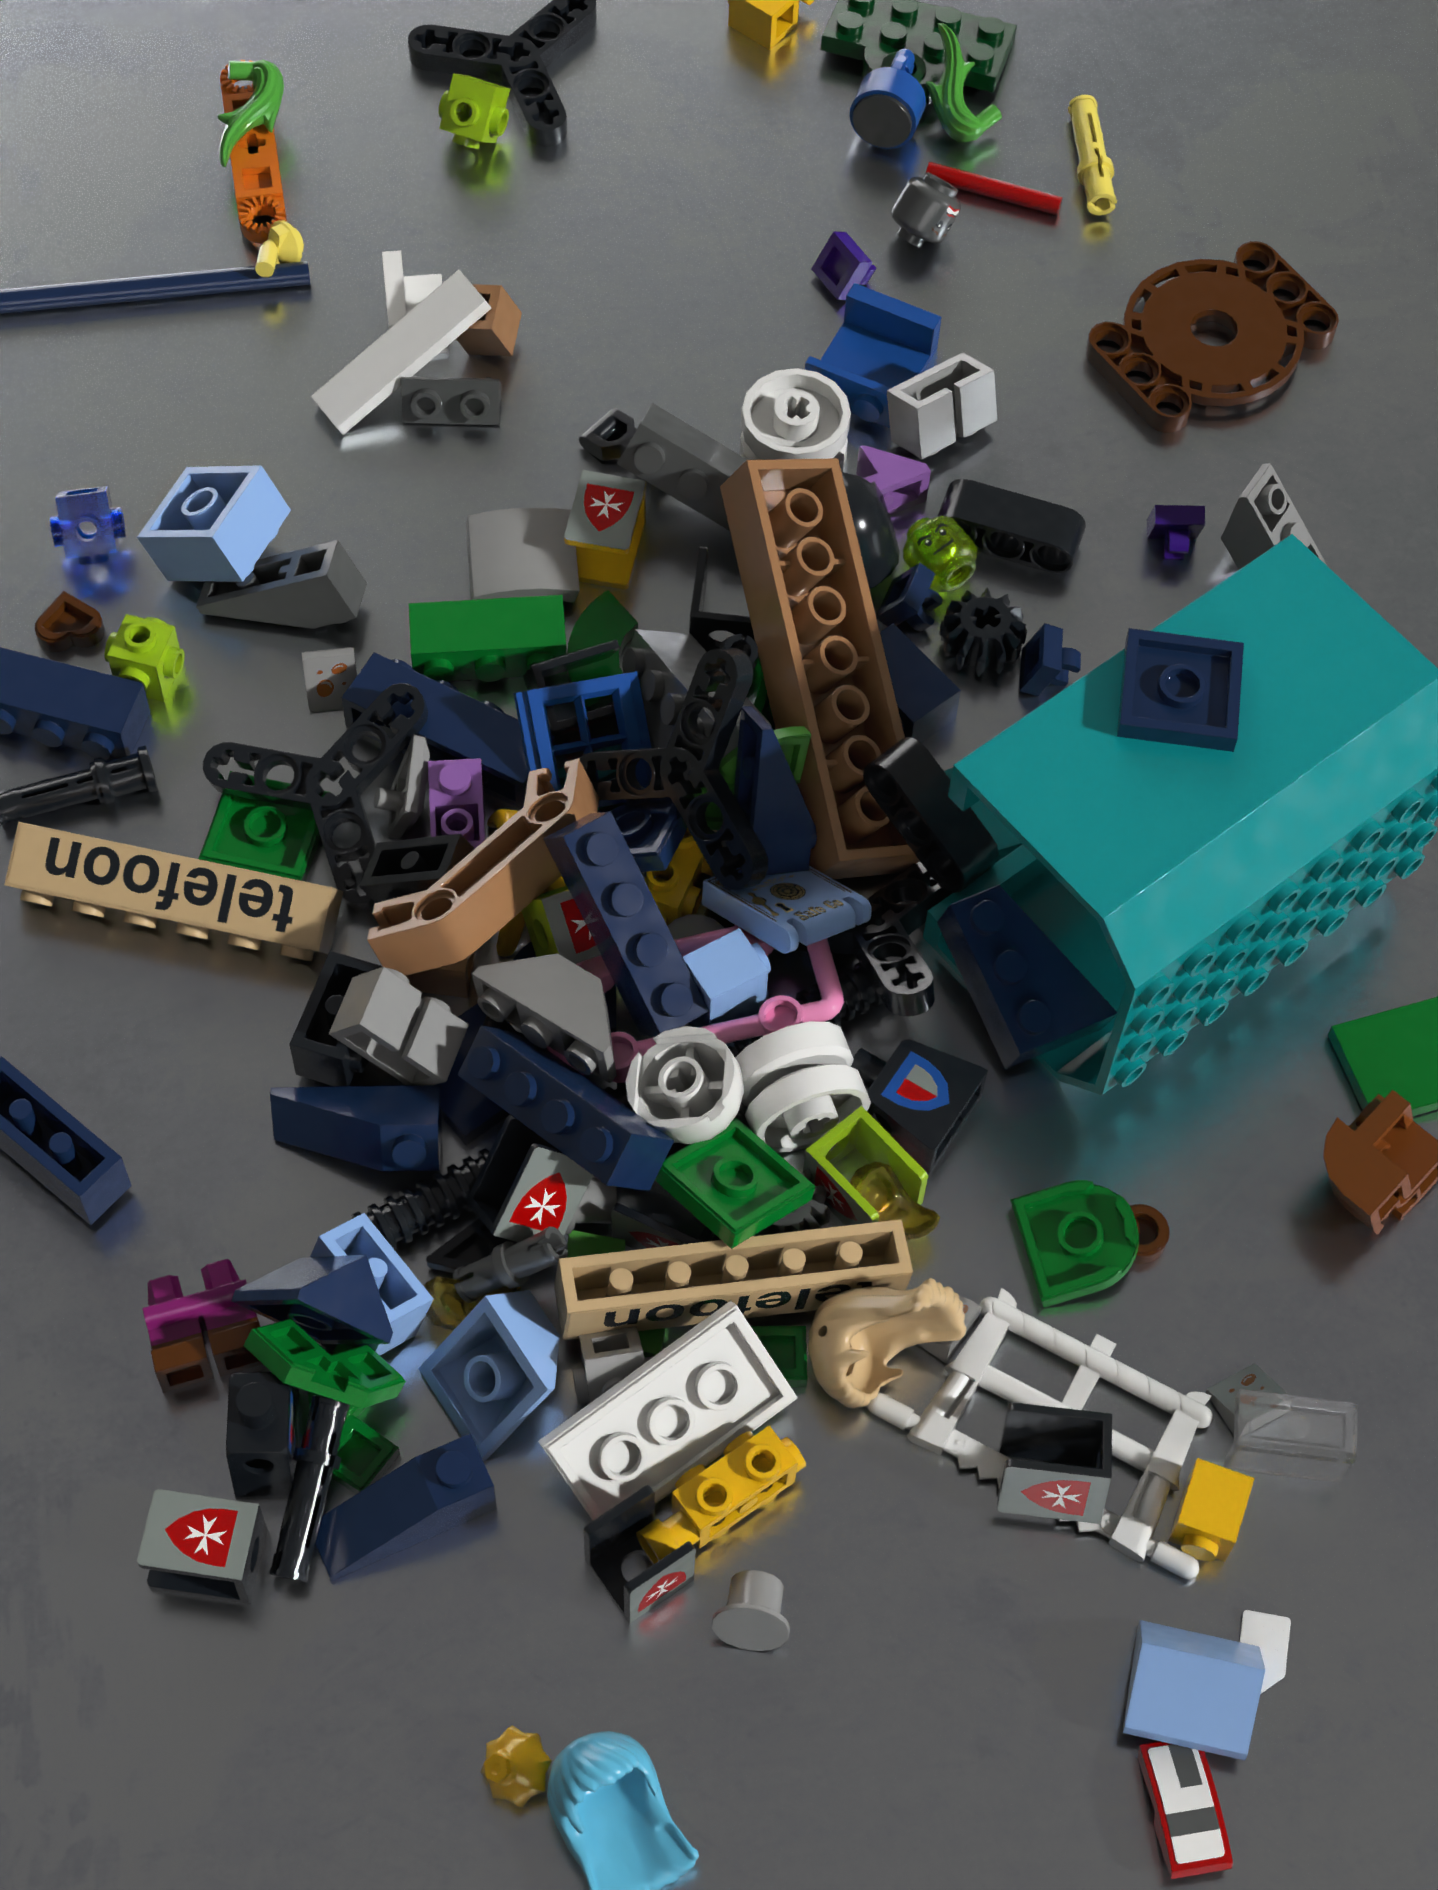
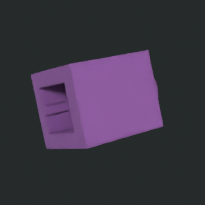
(457, 799)

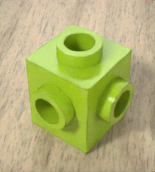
(474, 110)
(146, 653)

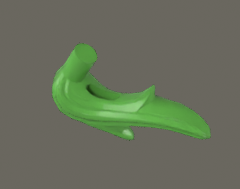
(949, 99)
(258, 110)

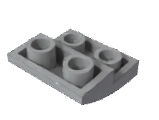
(521, 554)

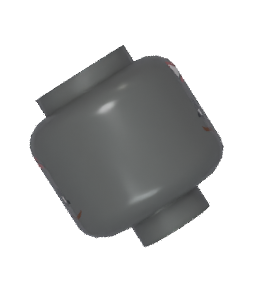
(926, 210)

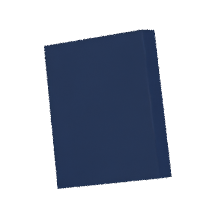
(325, 1296)

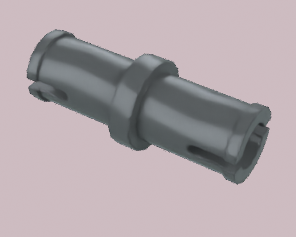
(510, 1264)

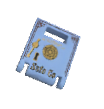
(789, 908)

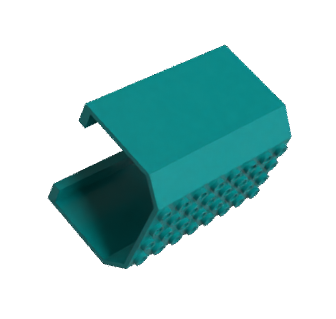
(1206, 867)

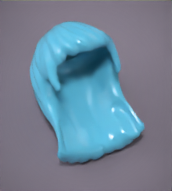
(615, 1815)

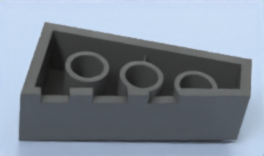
(665, 672)

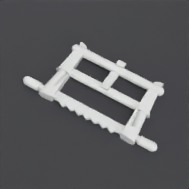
(1161, 1468)

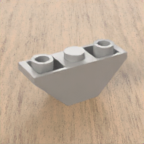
(1263, 519)
(553, 1007)

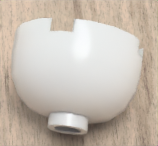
(686, 1085)

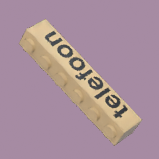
(175, 889)
(696, 1279)

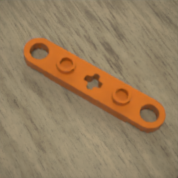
(254, 175)

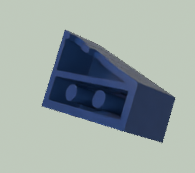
(1019, 978)

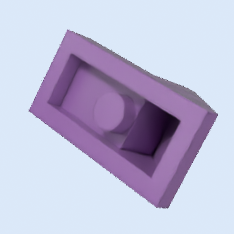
(900, 479)

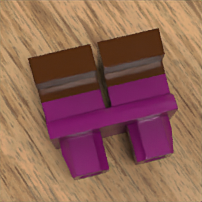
(178, 1325)

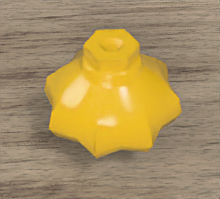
(516, 1766)

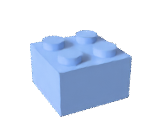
(214, 523)

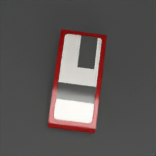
(1186, 1809)

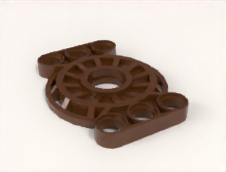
(1190, 371)

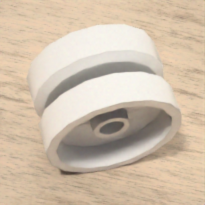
(795, 418)
(799, 1084)

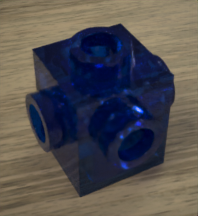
(92, 506)

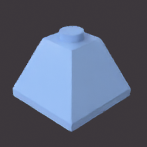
(495, 1367)

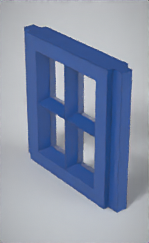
(629, 716)

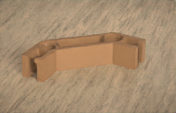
(486, 885)

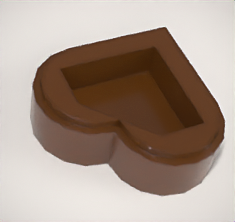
(68, 624)

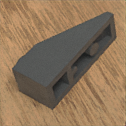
(291, 589)

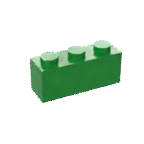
(485, 637)

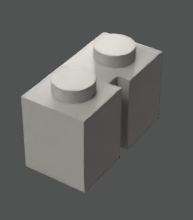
(942, 404)
(399, 1029)

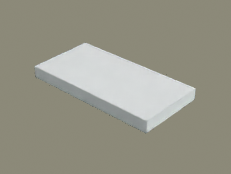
(669, 1414)

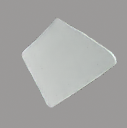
(1272, 1636)

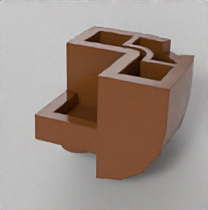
(1381, 1161)

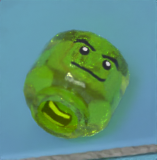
(943, 549)

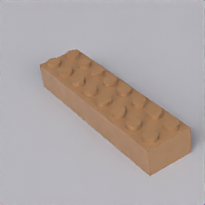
(819, 650)

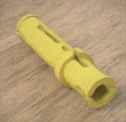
(1094, 166)

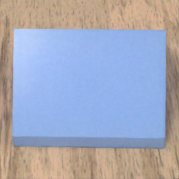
(1193, 1690)

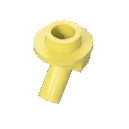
(282, 246)

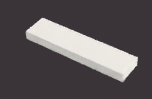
(401, 352)

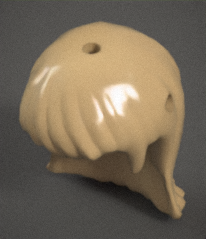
(868, 1326)

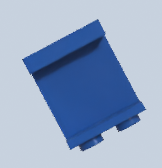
(877, 350)

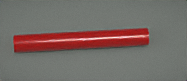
(997, 189)

